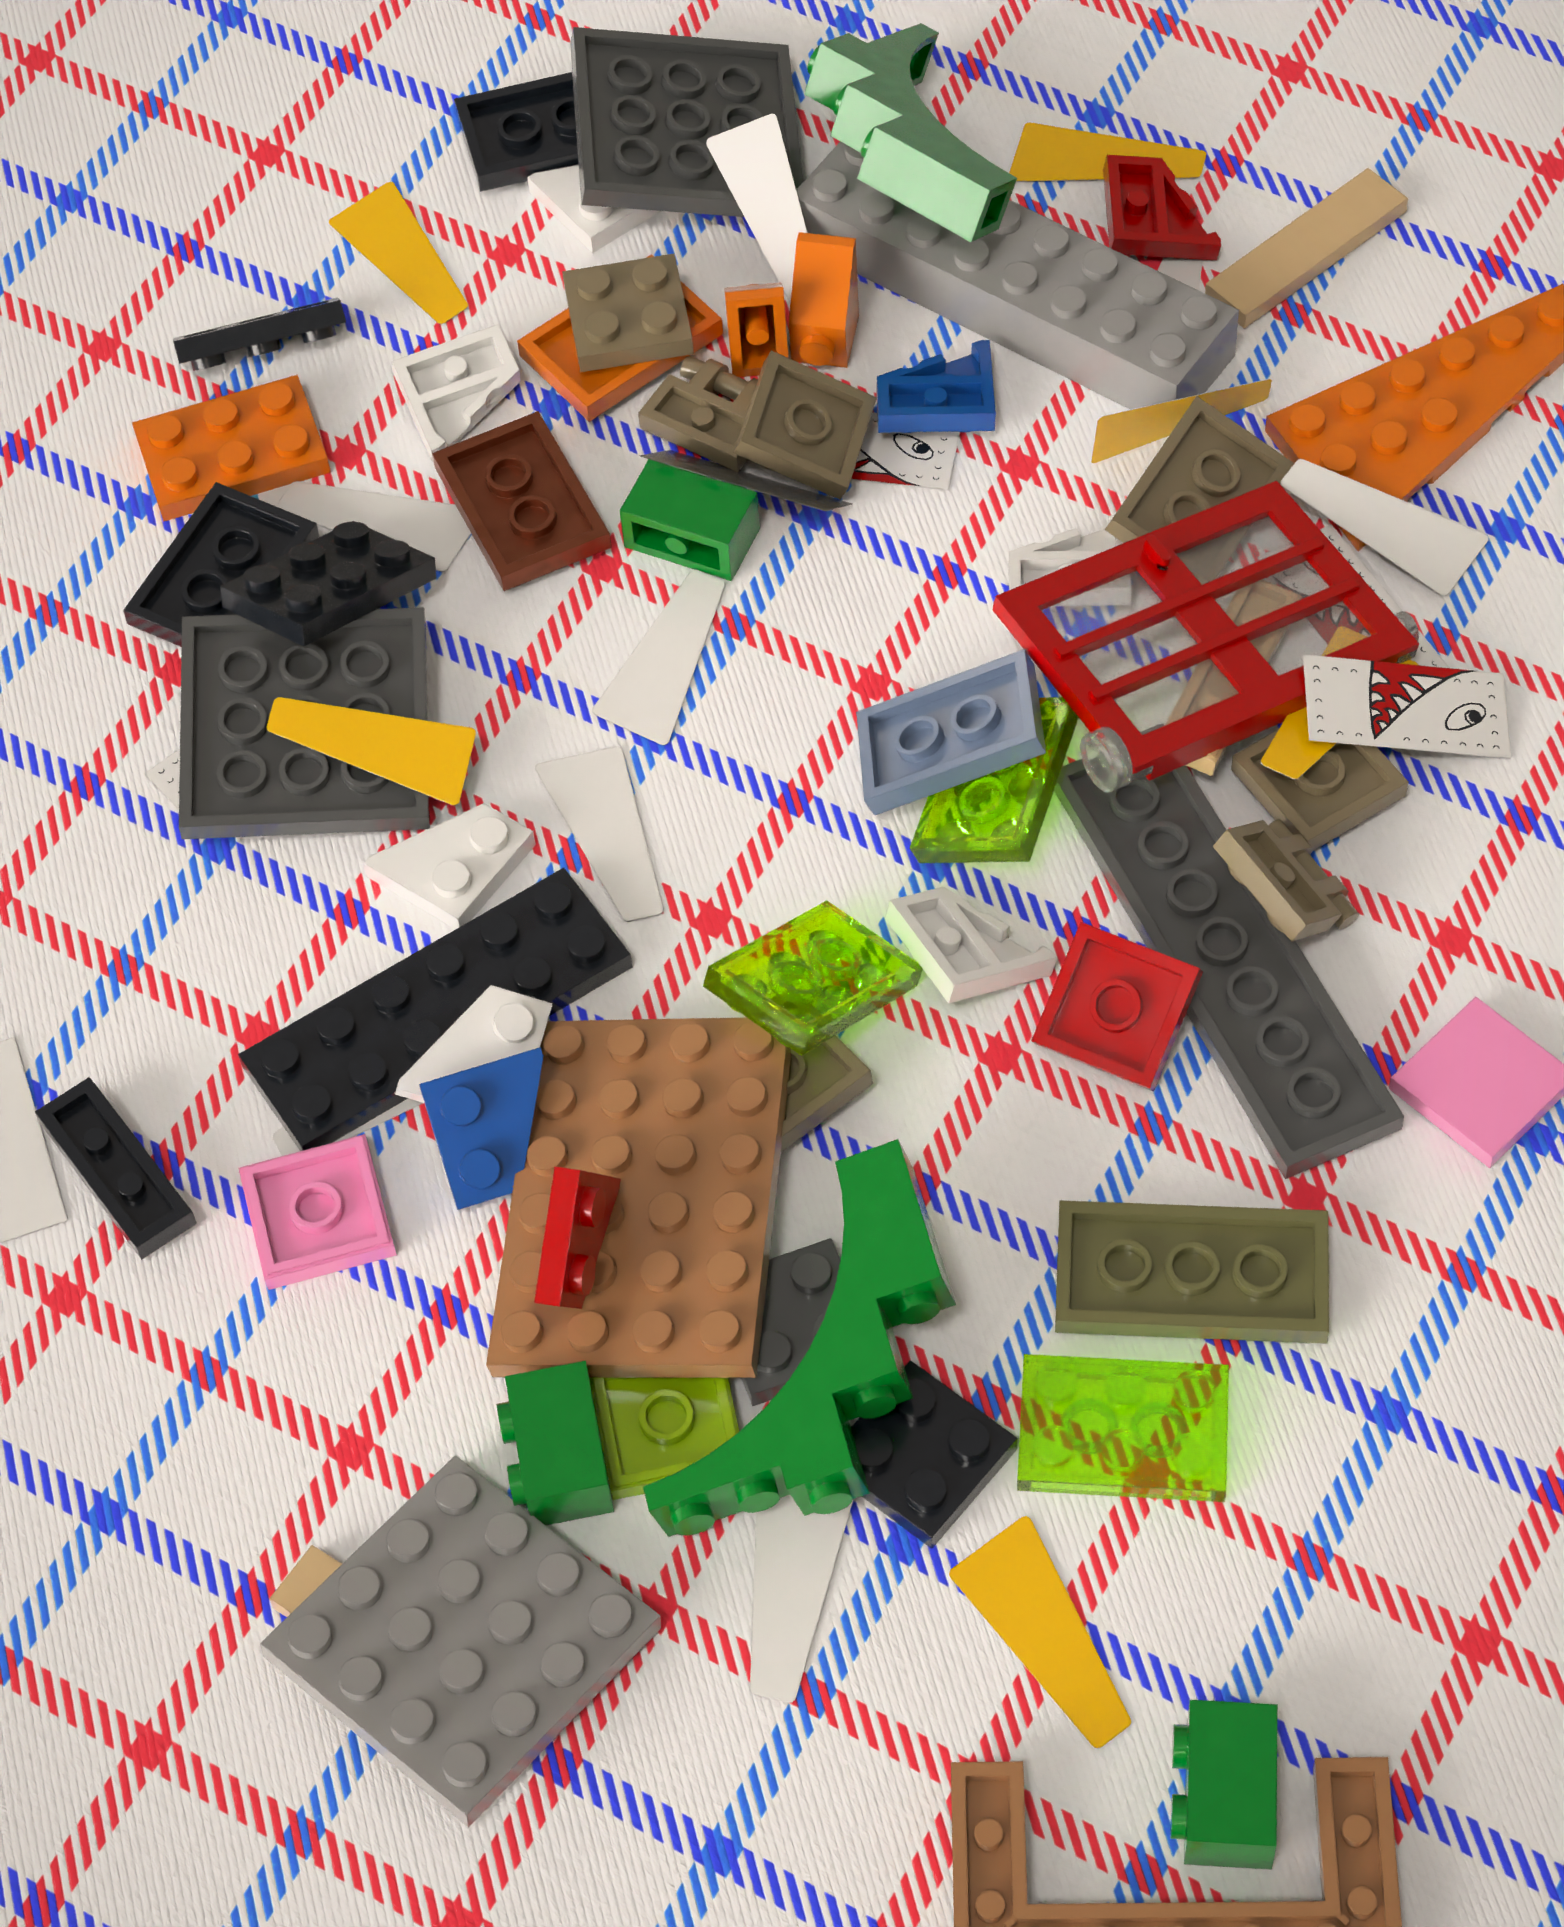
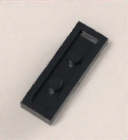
(260, 334)
(115, 1168)

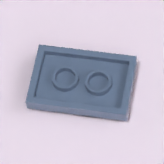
(950, 732)

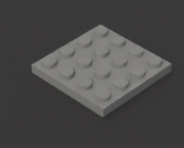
(461, 1639)

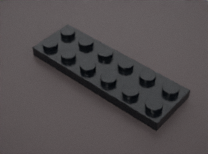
(348, 1055)

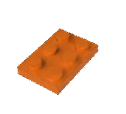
(553, 356)
(238, 440)

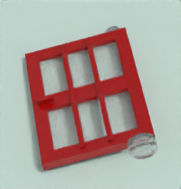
(1198, 632)

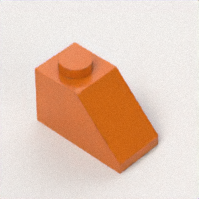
(823, 300)
(755, 325)

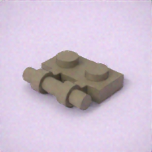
(696, 415)
(1285, 879)

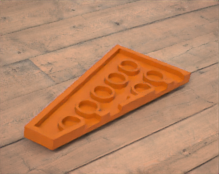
(1428, 406)

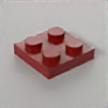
(1117, 1006)

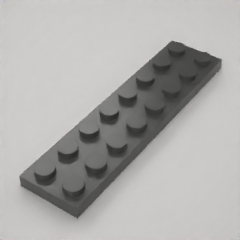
(1257, 995)

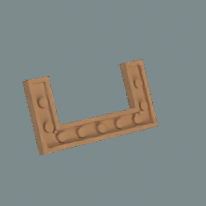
(1353, 1848)

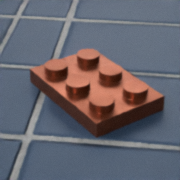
(521, 501)

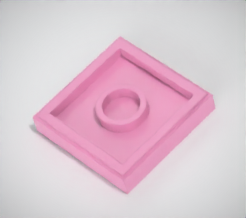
(1481, 1082)
(316, 1212)

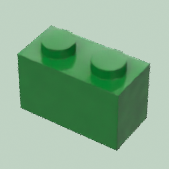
(690, 519)
(557, 1444)
(1229, 1784)

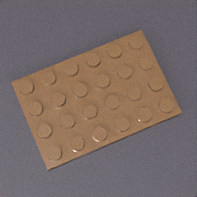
(695, 1136)

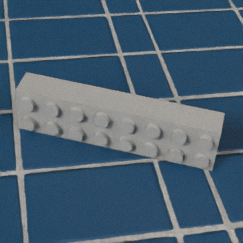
(1033, 290)

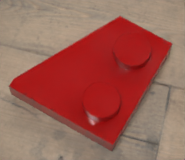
(1151, 212)
(574, 1235)

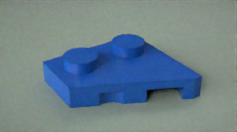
(939, 395)
(484, 1124)

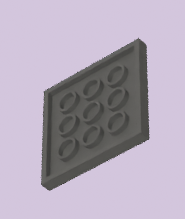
(654, 103)
(259, 784)

